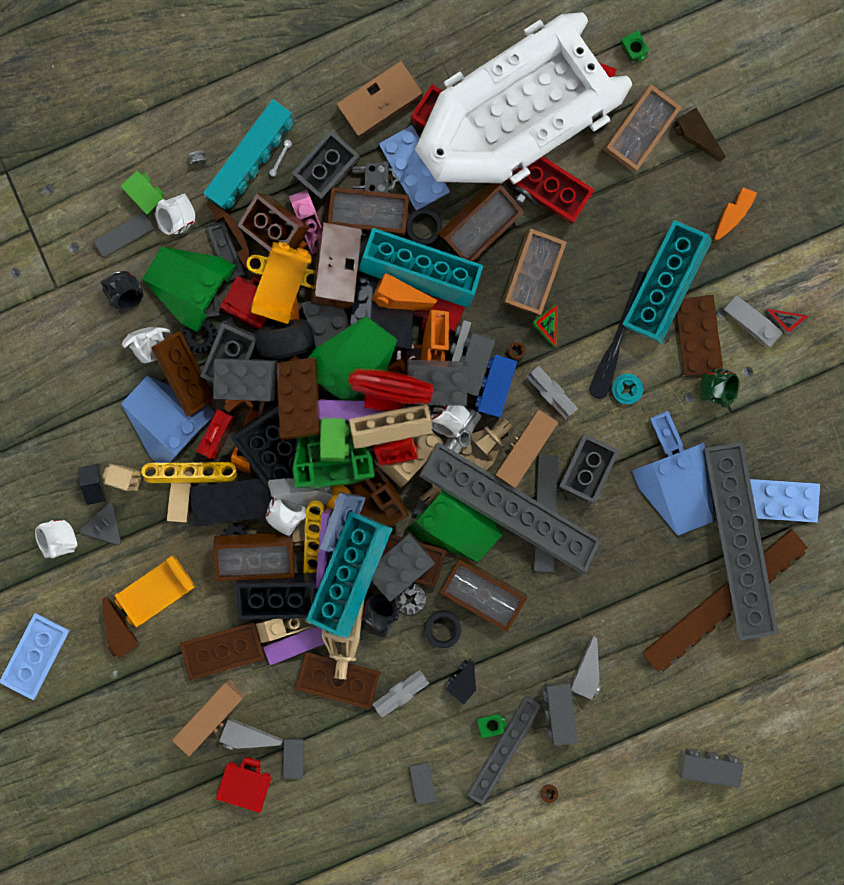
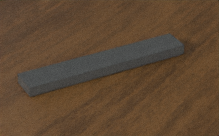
(546, 496)
(504, 750)

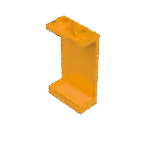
(280, 282)
(154, 591)

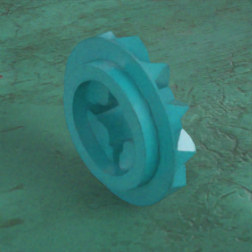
(627, 379)

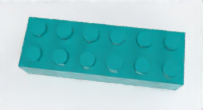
(249, 156)
(421, 267)
(667, 282)
(349, 574)

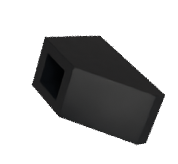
(464, 683)

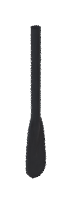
(605, 372)

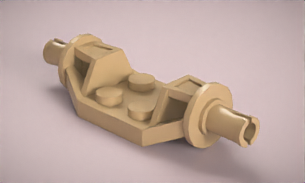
(478, 452)
(348, 646)

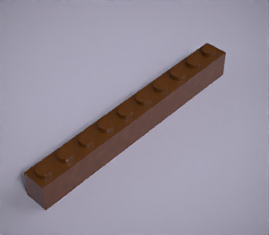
(718, 606)

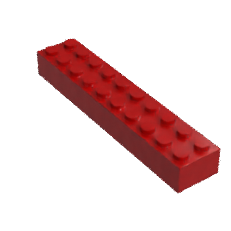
(546, 183)

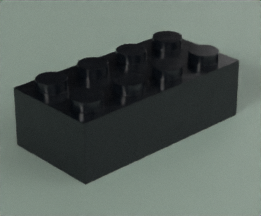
(229, 501)
(276, 597)

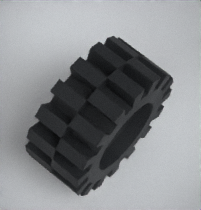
(201, 347)

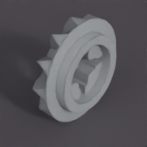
(419, 599)

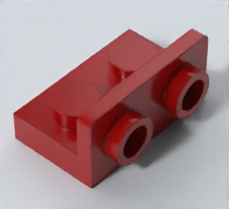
(396, 451)

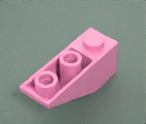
(305, 212)

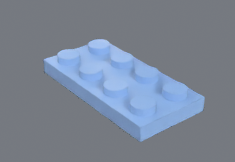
(411, 170)
(786, 500)
(34, 656)

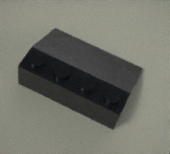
(394, 321)
(264, 448)

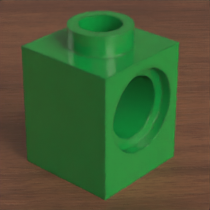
(634, 38)
(485, 731)

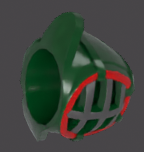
(719, 387)

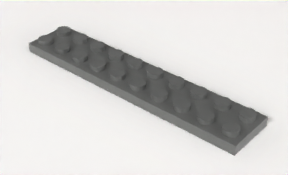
(510, 508)
(741, 541)

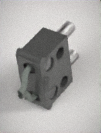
(379, 178)

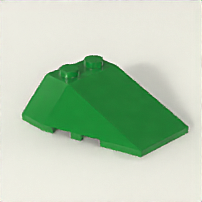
(187, 282)
(357, 347)
(313, 473)
(455, 527)

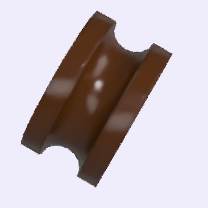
(523, 350)
(555, 794)

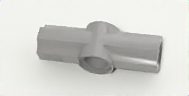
(552, 392)
(465, 433)
(400, 693)

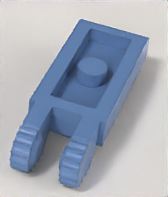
(667, 433)

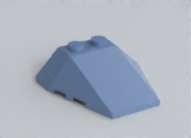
(162, 420)
(679, 489)

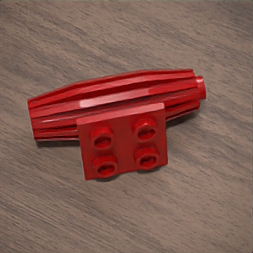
(389, 390)

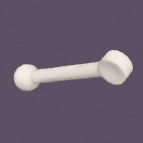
(287, 144)

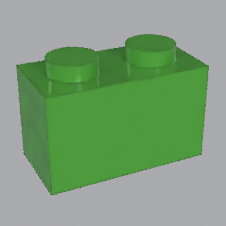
(142, 192)
(333, 439)

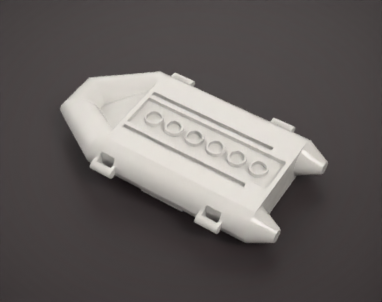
(519, 106)

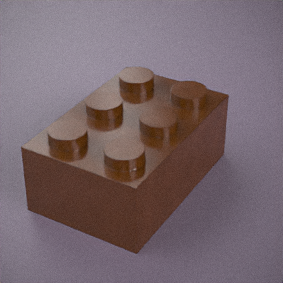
(271, 222)

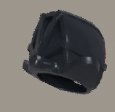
(121, 291)
(378, 615)

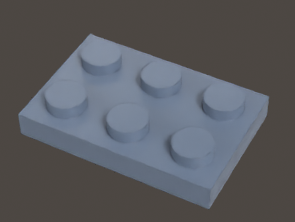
(343, 505)

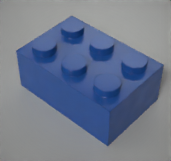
(495, 386)

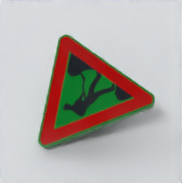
(547, 325)

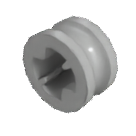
(197, 157)

